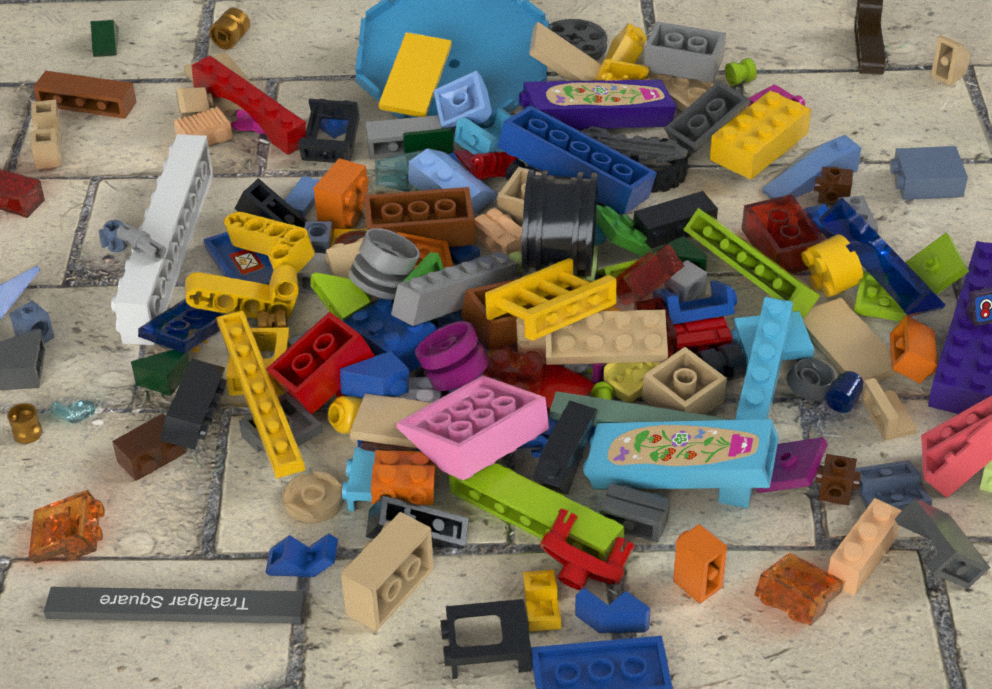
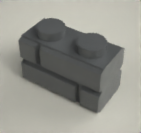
(638, 511)

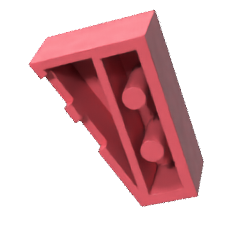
(958, 448)

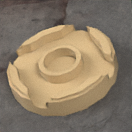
(313, 497)

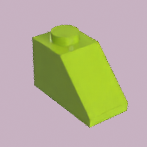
(339, 295)

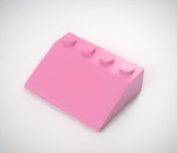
(476, 425)

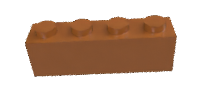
(86, 94)

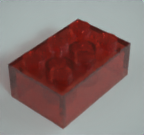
(780, 231)

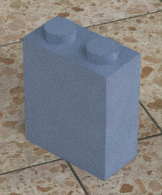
(929, 172)

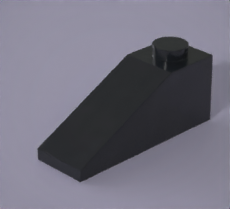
(264, 202)
(565, 448)
(446, 528)

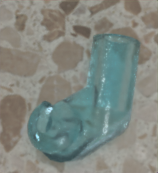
(75, 412)

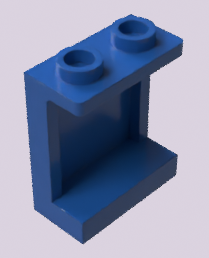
(720, 303)

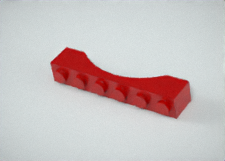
(277, 122)

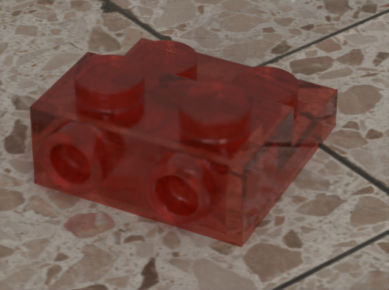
(517, 369)

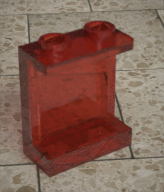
(647, 274)

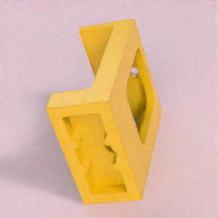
(272, 340)

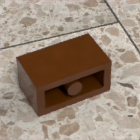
(142, 451)

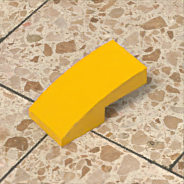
(541, 600)

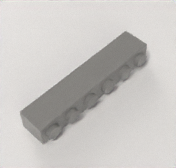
(444, 290)

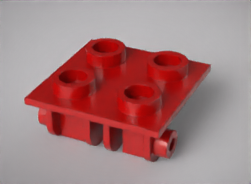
(485, 164)

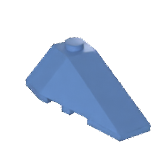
(801, 174)

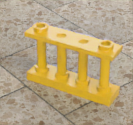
(554, 313)

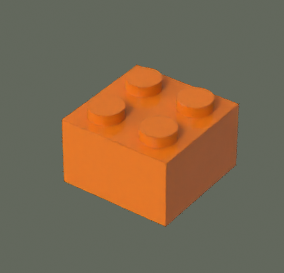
(341, 194)

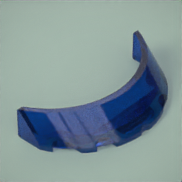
(881, 260)

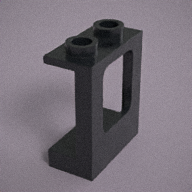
(329, 150)
(514, 633)

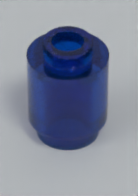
(845, 392)

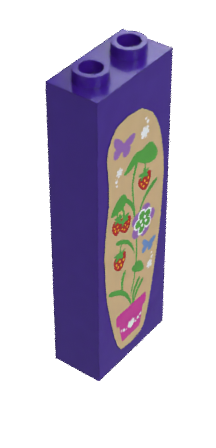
(602, 102)

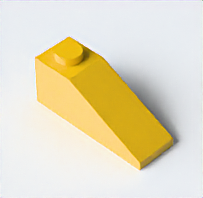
(627, 45)

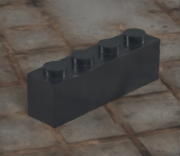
(194, 404)

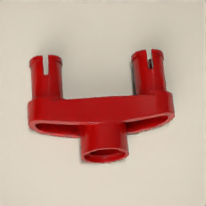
(579, 565)

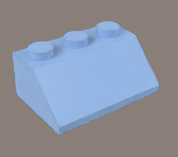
(439, 171)

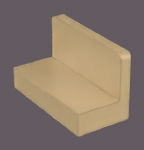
(886, 411)

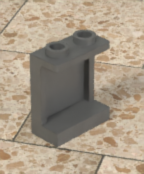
(957, 557)

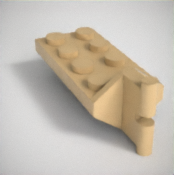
(603, 339)

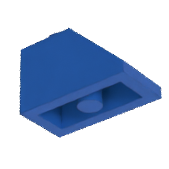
(377, 375)

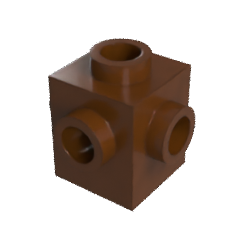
(833, 184)
(837, 479)

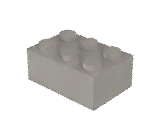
(684, 51)

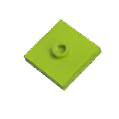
(939, 264)

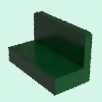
(432, 139)

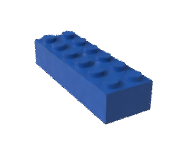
(566, 151)

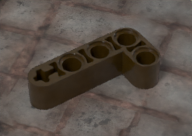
(869, 37)

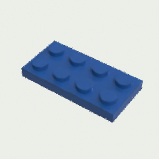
(602, 665)

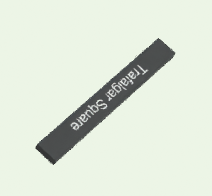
(175, 605)

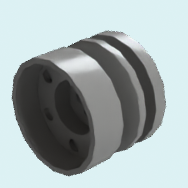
(383, 262)

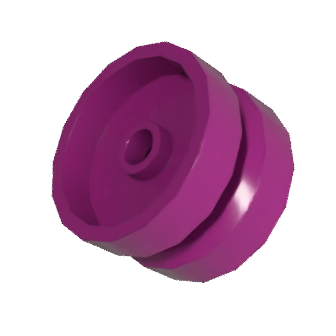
(452, 356)

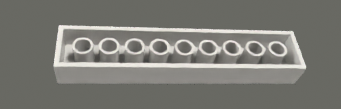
(171, 222)

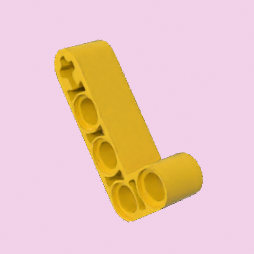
(280, 241)
(236, 295)

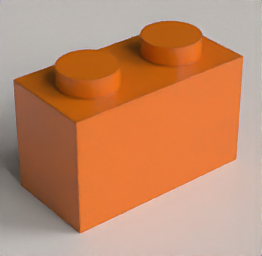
(913, 350)
(699, 563)

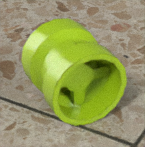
(739, 72)

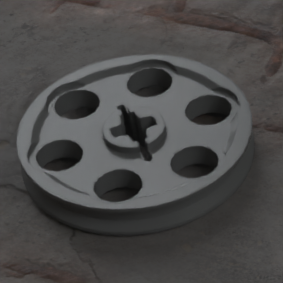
(583, 38)

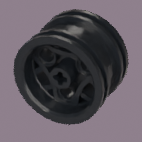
(559, 221)

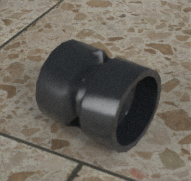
(726, 360)

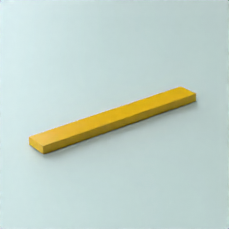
(260, 395)

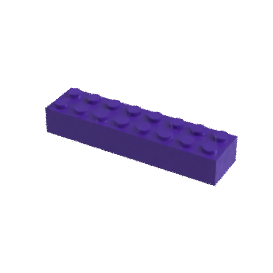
(966, 358)

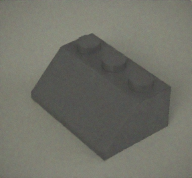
(706, 117)

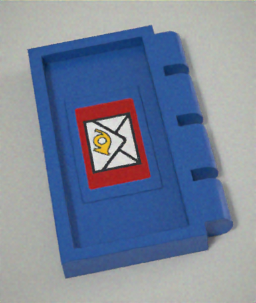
(238, 262)

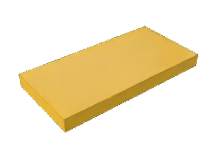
(415, 75)

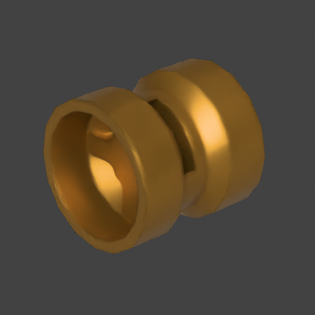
(266, 319)
(24, 423)

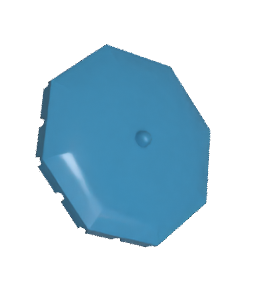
(484, 37)

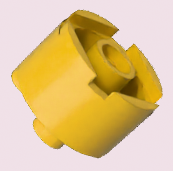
(832, 266)

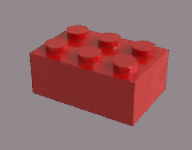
(313, 363)

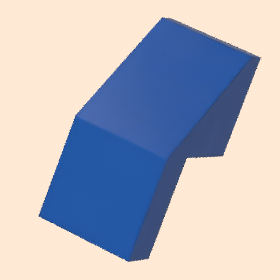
(298, 560)
(622, 616)

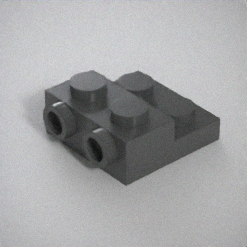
(301, 423)

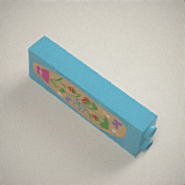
(683, 454)

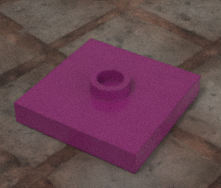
(796, 464)

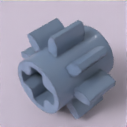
(109, 237)

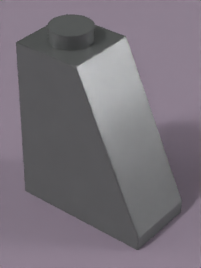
(22, 361)

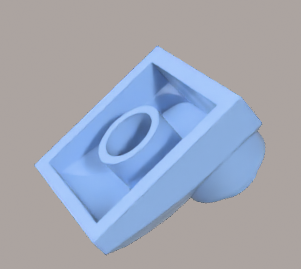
(461, 99)

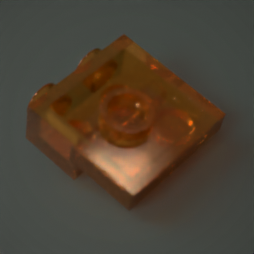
(66, 528)
(798, 588)

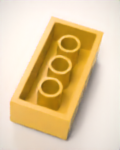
(760, 134)

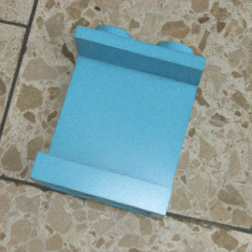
(477, 139)

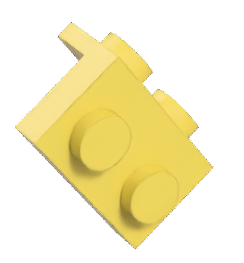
(627, 378)

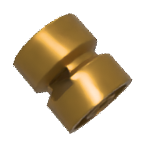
(229, 28)

